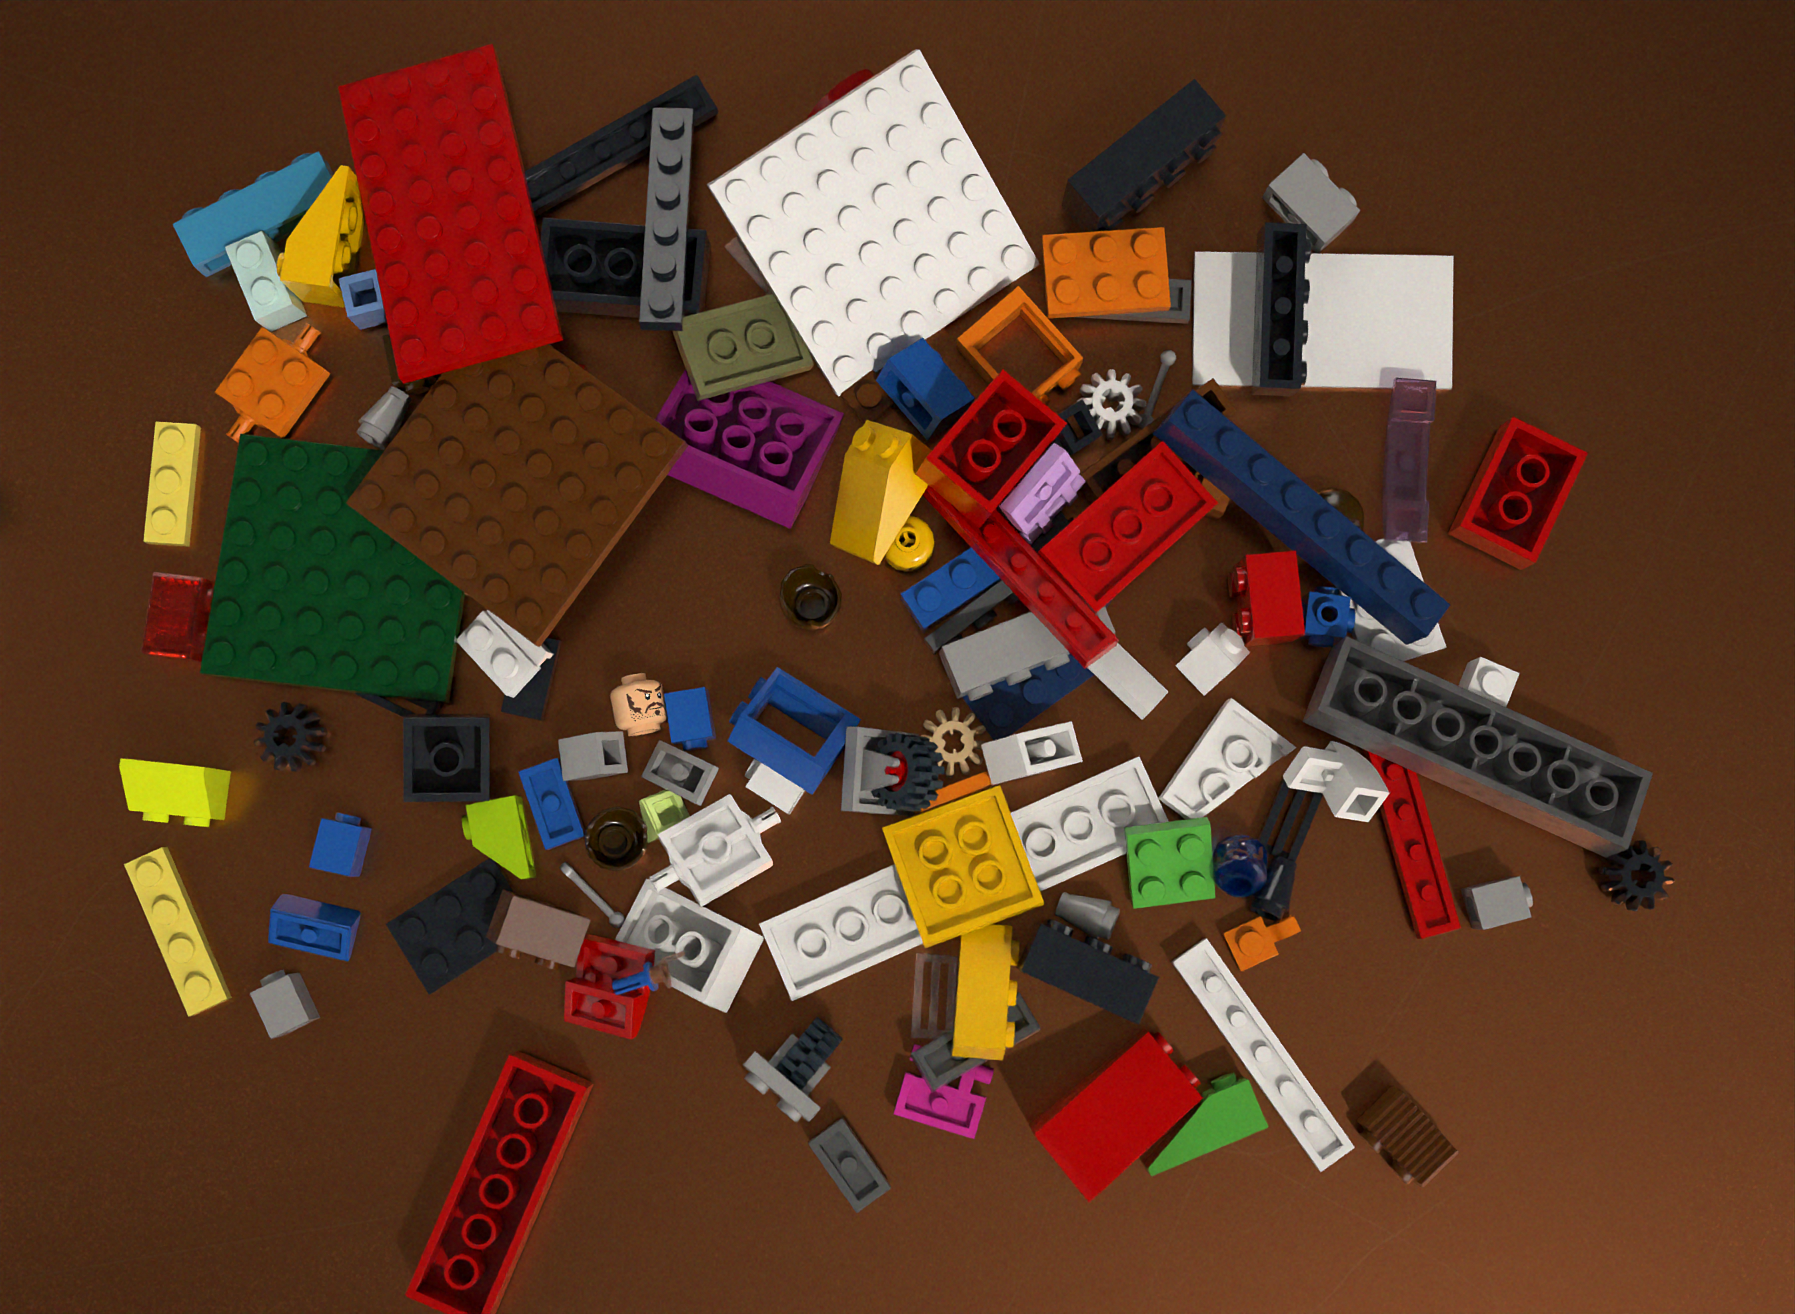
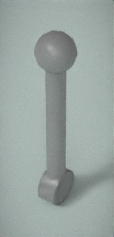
(1167, 358)
(616, 919)

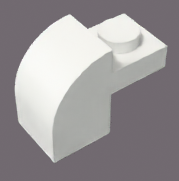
(1343, 777)

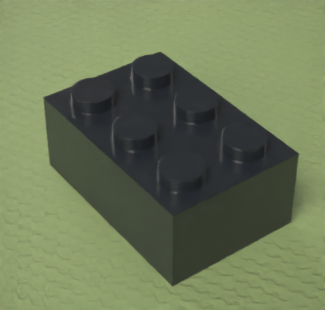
(1088, 970)

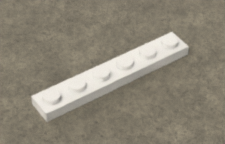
(1262, 1055)

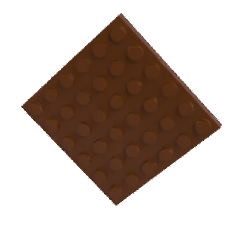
(518, 482)

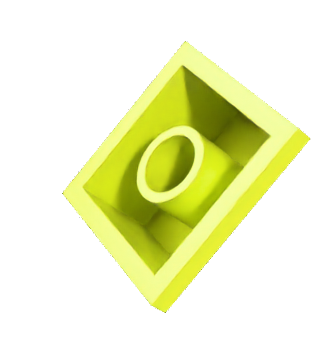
(175, 790)

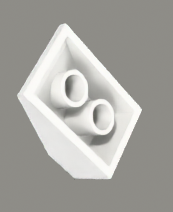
(714, 946)

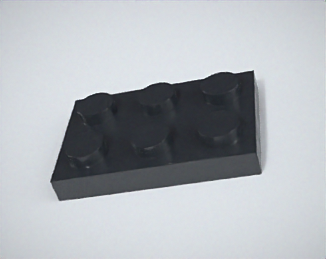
(449, 928)

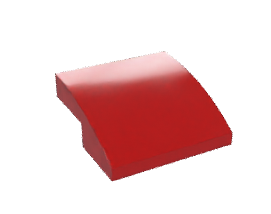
(590, 994)

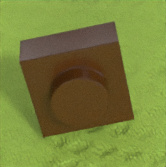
(867, 398)

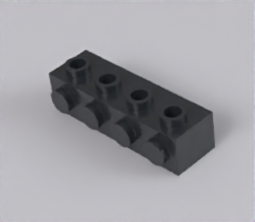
(1280, 309)

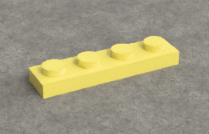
(177, 931)

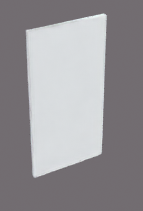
(1364, 316)

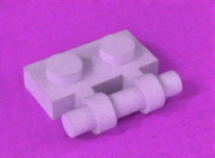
(1043, 493)

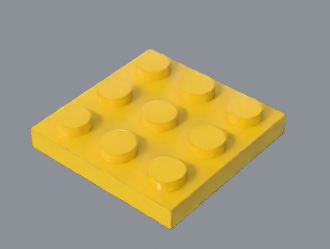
(963, 866)

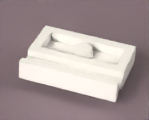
(502, 652)

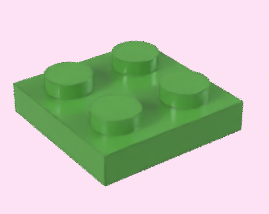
(1170, 862)

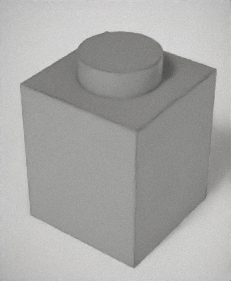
(593, 756)
(1497, 902)
(284, 1003)

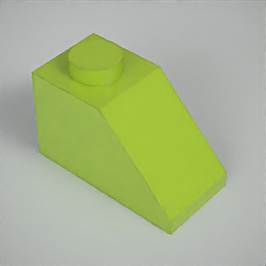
(501, 833)

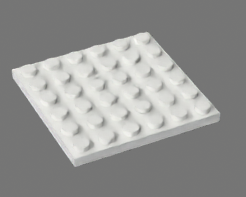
(874, 222)

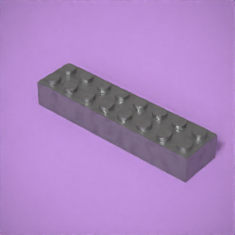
(1478, 747)

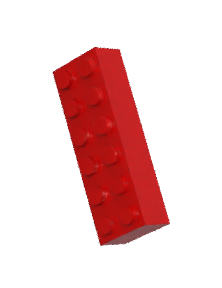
(499, 1187)

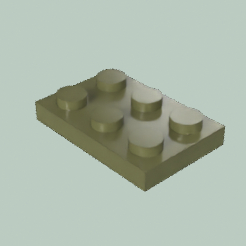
(740, 347)

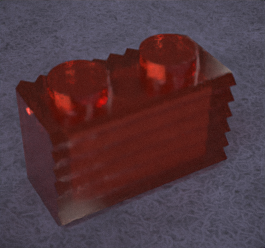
(177, 617)

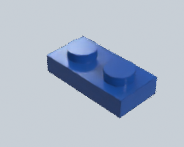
(552, 804)

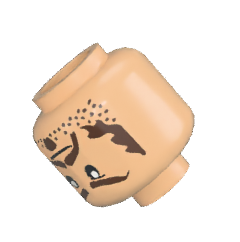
(638, 705)

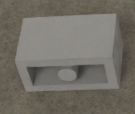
(1309, 197)

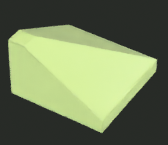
(662, 812)

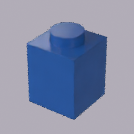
(690, 718)
(340, 845)

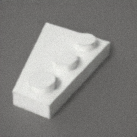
(1223, 760)

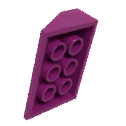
(751, 445)

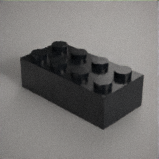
(1144, 160)
(601, 267)

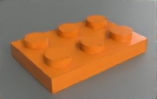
(1106, 272)

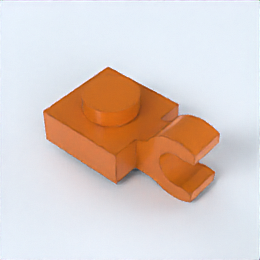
(1254, 942)

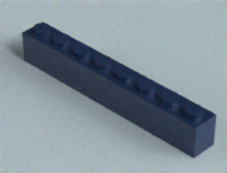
(1301, 519)

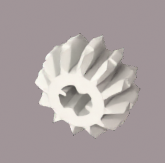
(1113, 391)

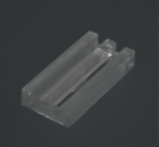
(936, 959)

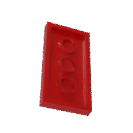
(1128, 527)

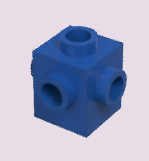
(1317, 630)

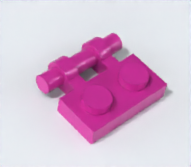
(947, 1107)

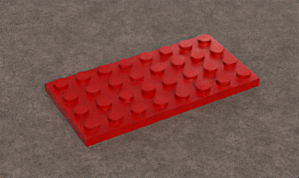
(449, 214)

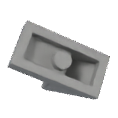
(680, 772)

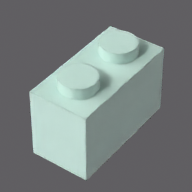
(256, 269)

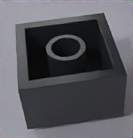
(446, 757)

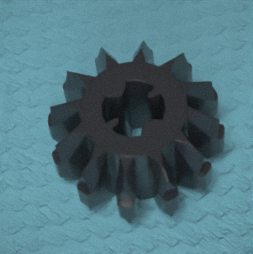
(275, 731)
(1633, 891)

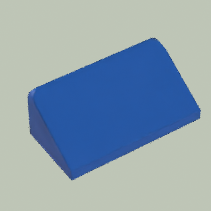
(313, 926)

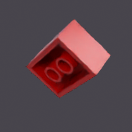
(990, 448)
(1518, 493)

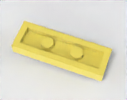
(172, 484)

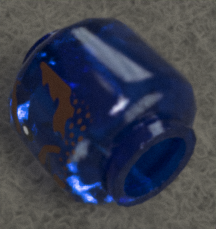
(1240, 865)

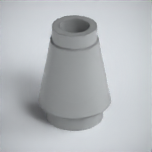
(384, 418)
(1088, 914)

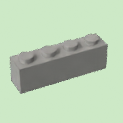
(1004, 654)

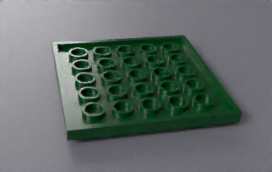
(320, 590)

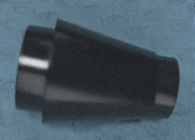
(1276, 894)

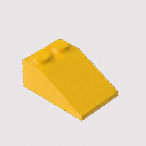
(325, 242)
(877, 490)

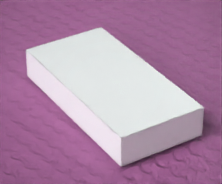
(1129, 681)

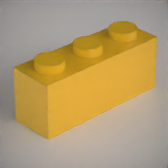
(985, 993)

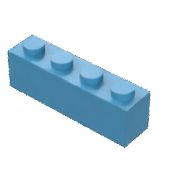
(269, 205)

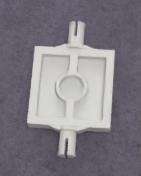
(715, 850)

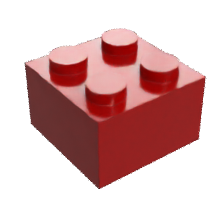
(1267, 599)

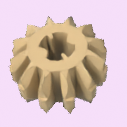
(966, 740)

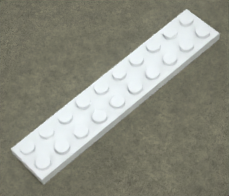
(874, 919)

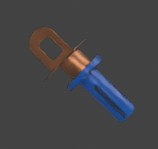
(649, 976)

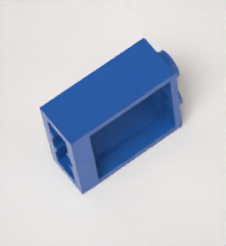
(803, 706)

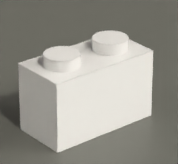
(1031, 752)

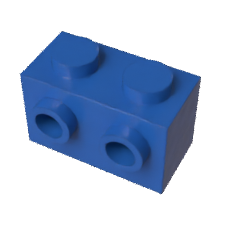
(925, 388)

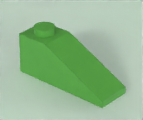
(1219, 1118)

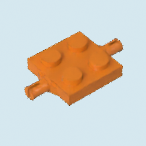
(272, 382)

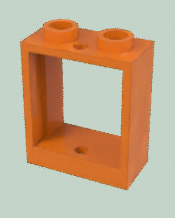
(998, 318)

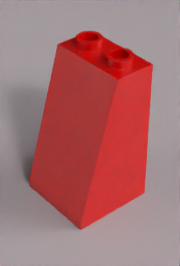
(1117, 1113)

